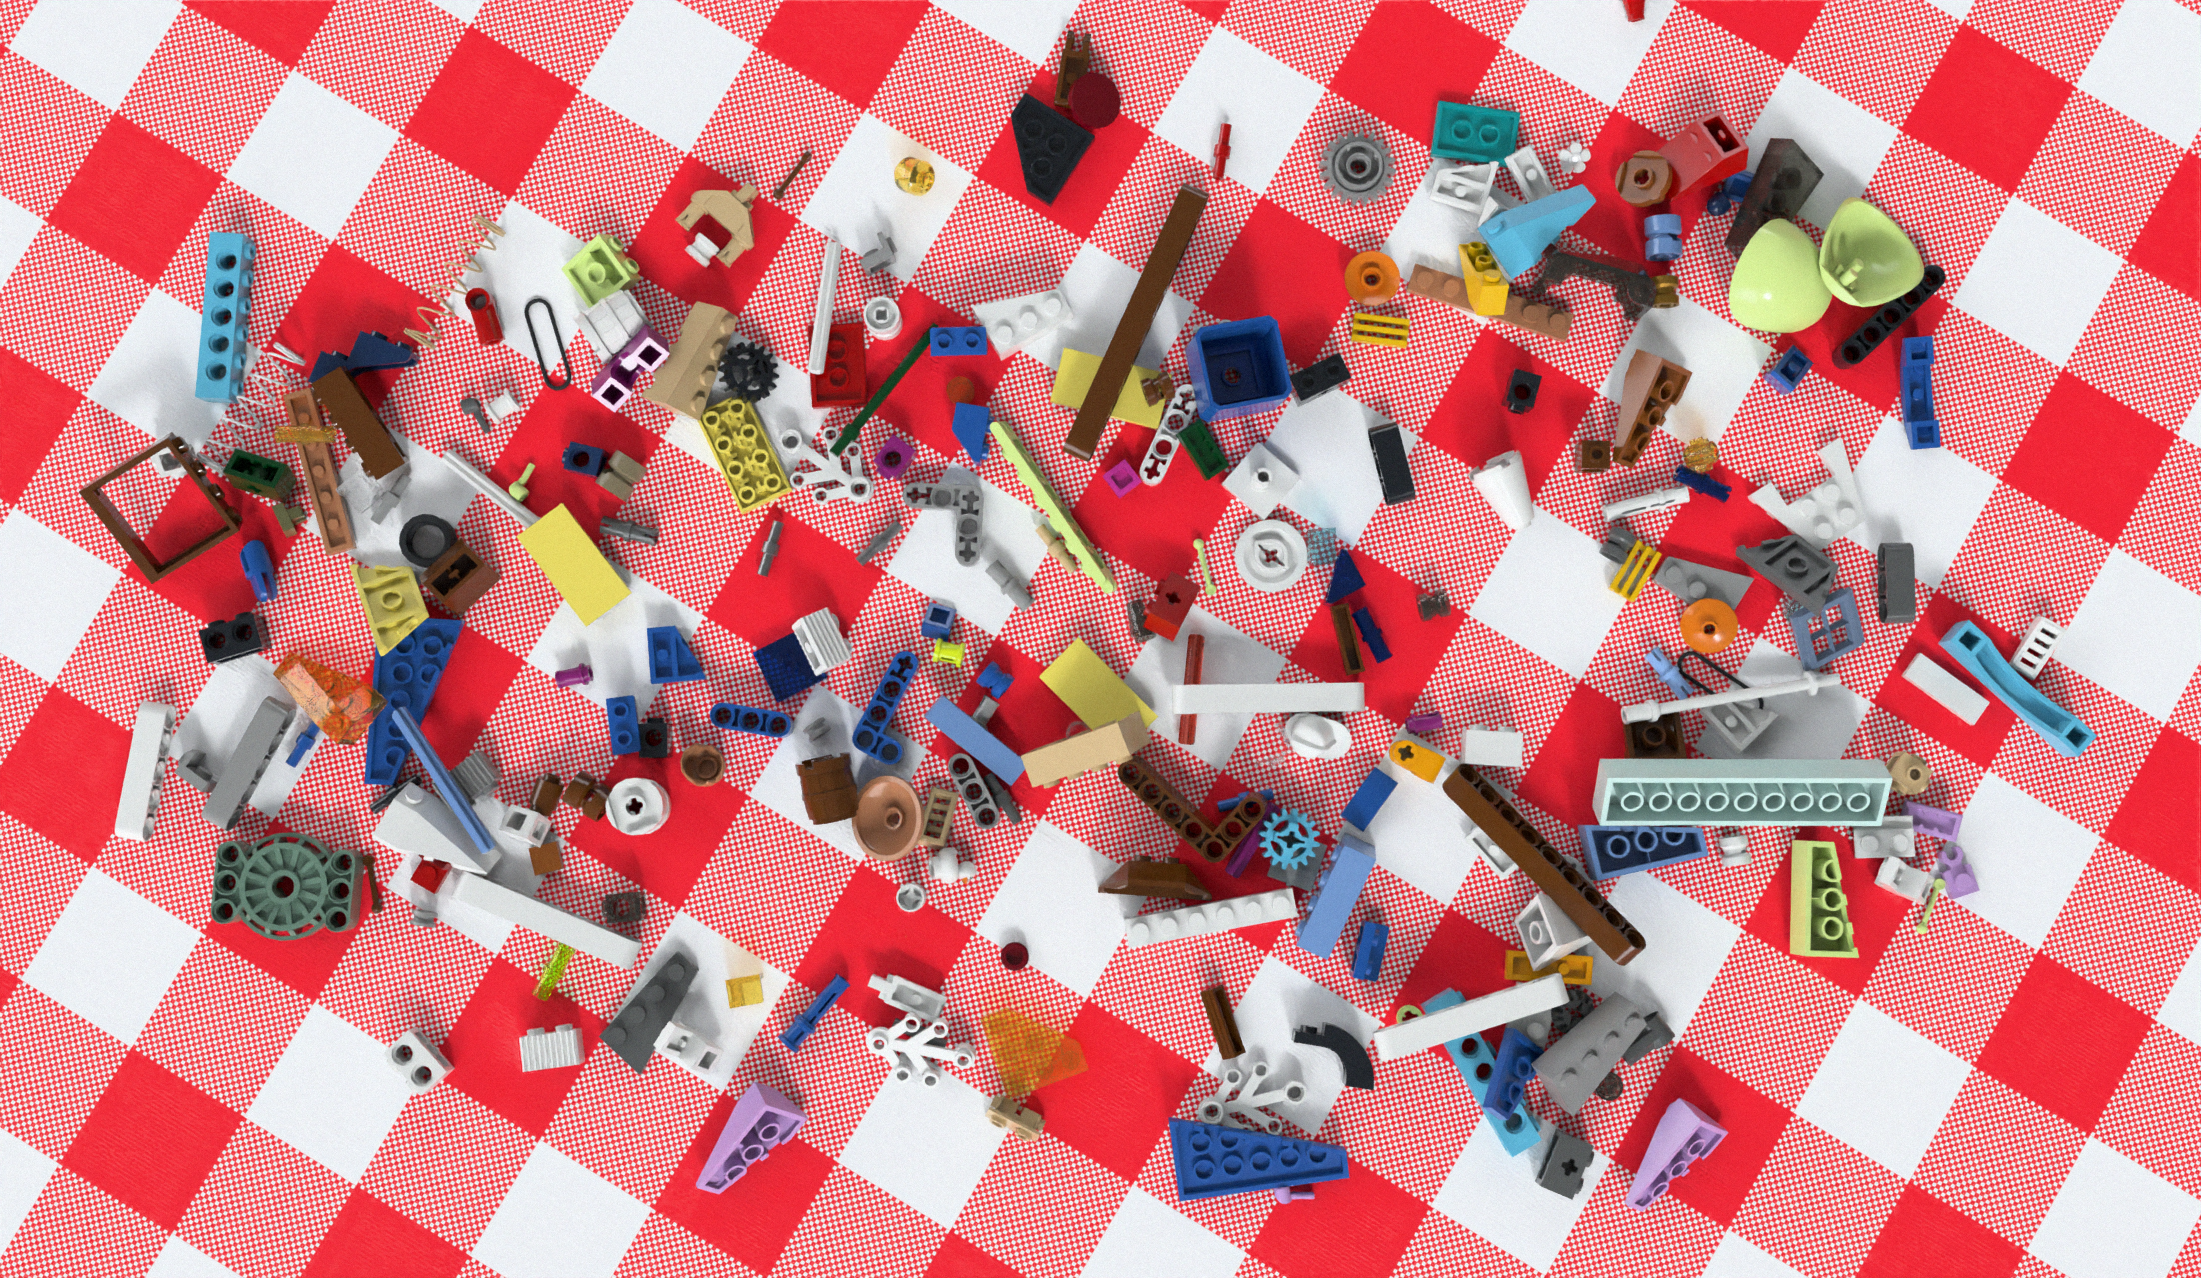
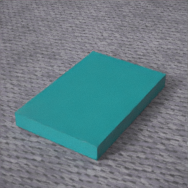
(1474, 133)

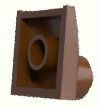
(1655, 739)

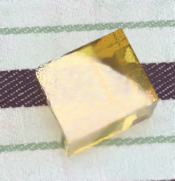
(745, 990)

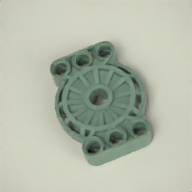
(315, 893)

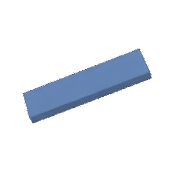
(975, 739)

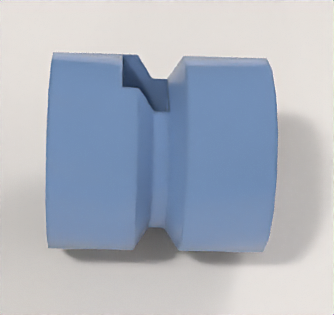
(1663, 237)

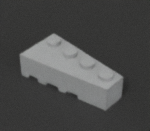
(1589, 1052)

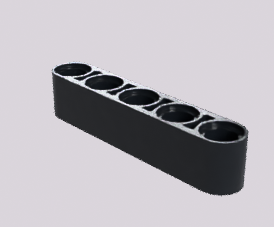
(1879, 327)

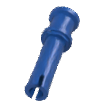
(805, 1023)

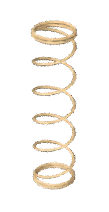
(490, 226)

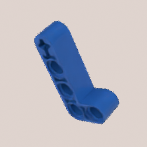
(891, 705)

